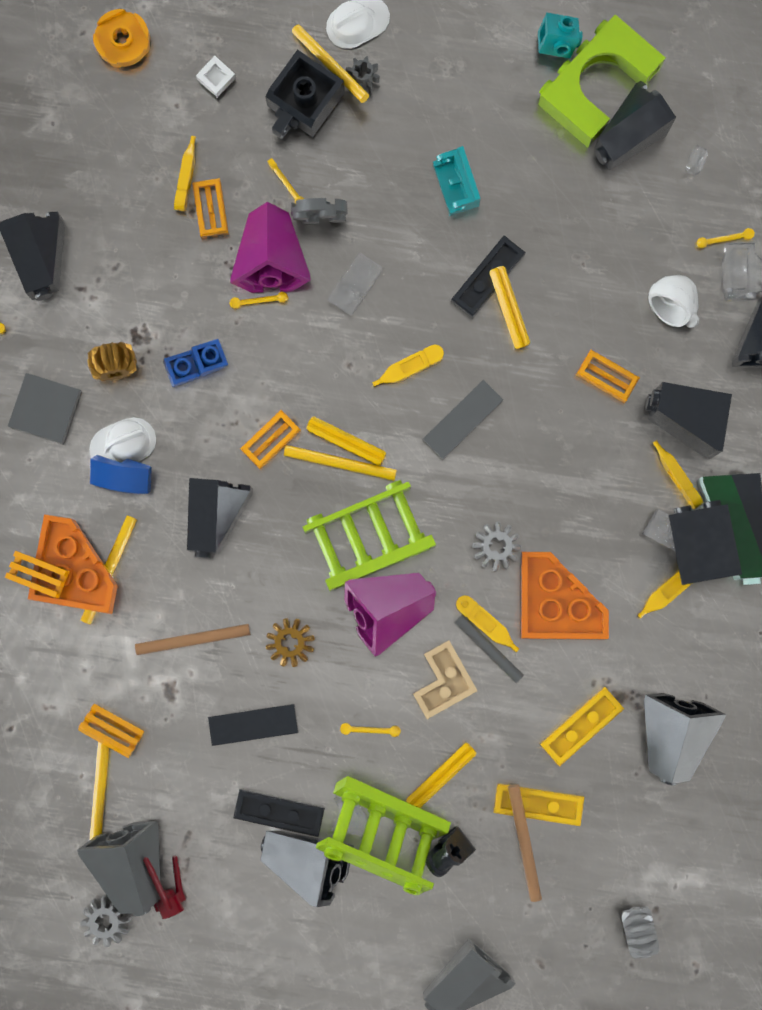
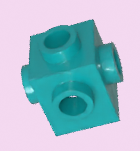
(559, 35)

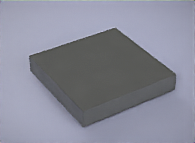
(44, 408)

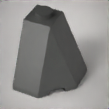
(120, 868)
(467, 981)

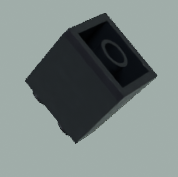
(691, 415)
(704, 543)

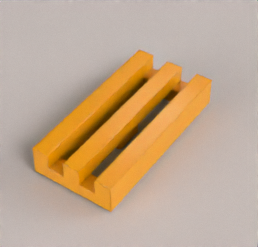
(214, 231)
(602, 385)
(268, 426)
(16, 566)
(117, 722)

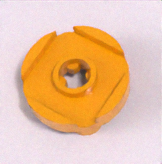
(106, 34)

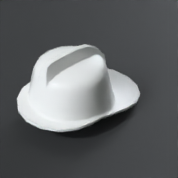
(357, 22)
(124, 440)

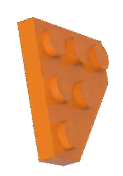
(88, 582)
(557, 602)

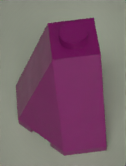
(269, 253)
(388, 607)

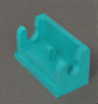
(456, 181)

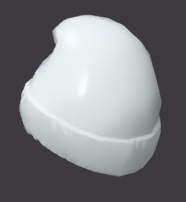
(675, 301)

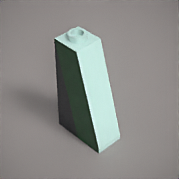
(744, 502)

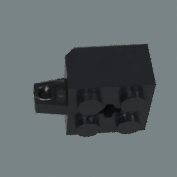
(305, 111)

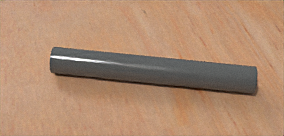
(469, 629)

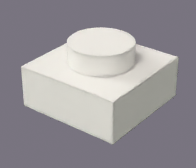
(216, 76)

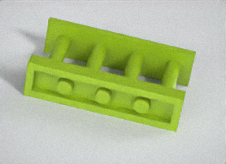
(391, 553)
(404, 816)

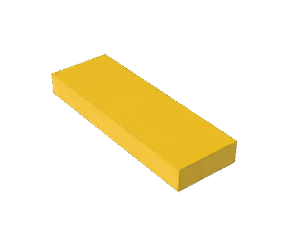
(581, 726)
(542, 805)

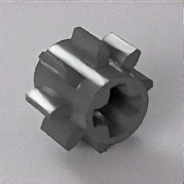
(364, 66)

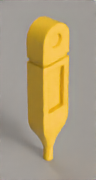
(185, 177)
(411, 365)
(679, 477)
(664, 594)
(484, 621)

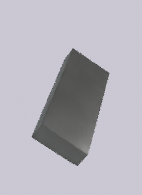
(462, 419)

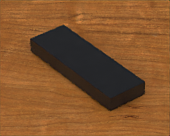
(479, 285)
(253, 724)
(279, 812)

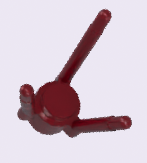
(169, 902)

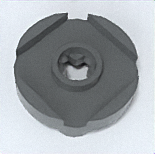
(313, 209)

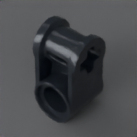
(449, 851)

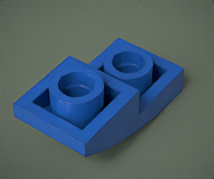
(195, 363)
(123, 477)

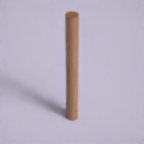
(192, 639)
(524, 843)

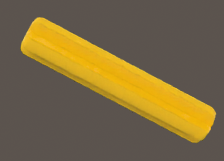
(509, 307)
(346, 441)
(442, 776)

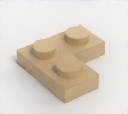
(452, 682)

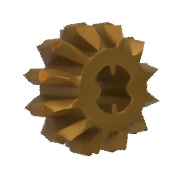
(111, 361)
(285, 651)

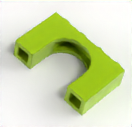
(614, 45)

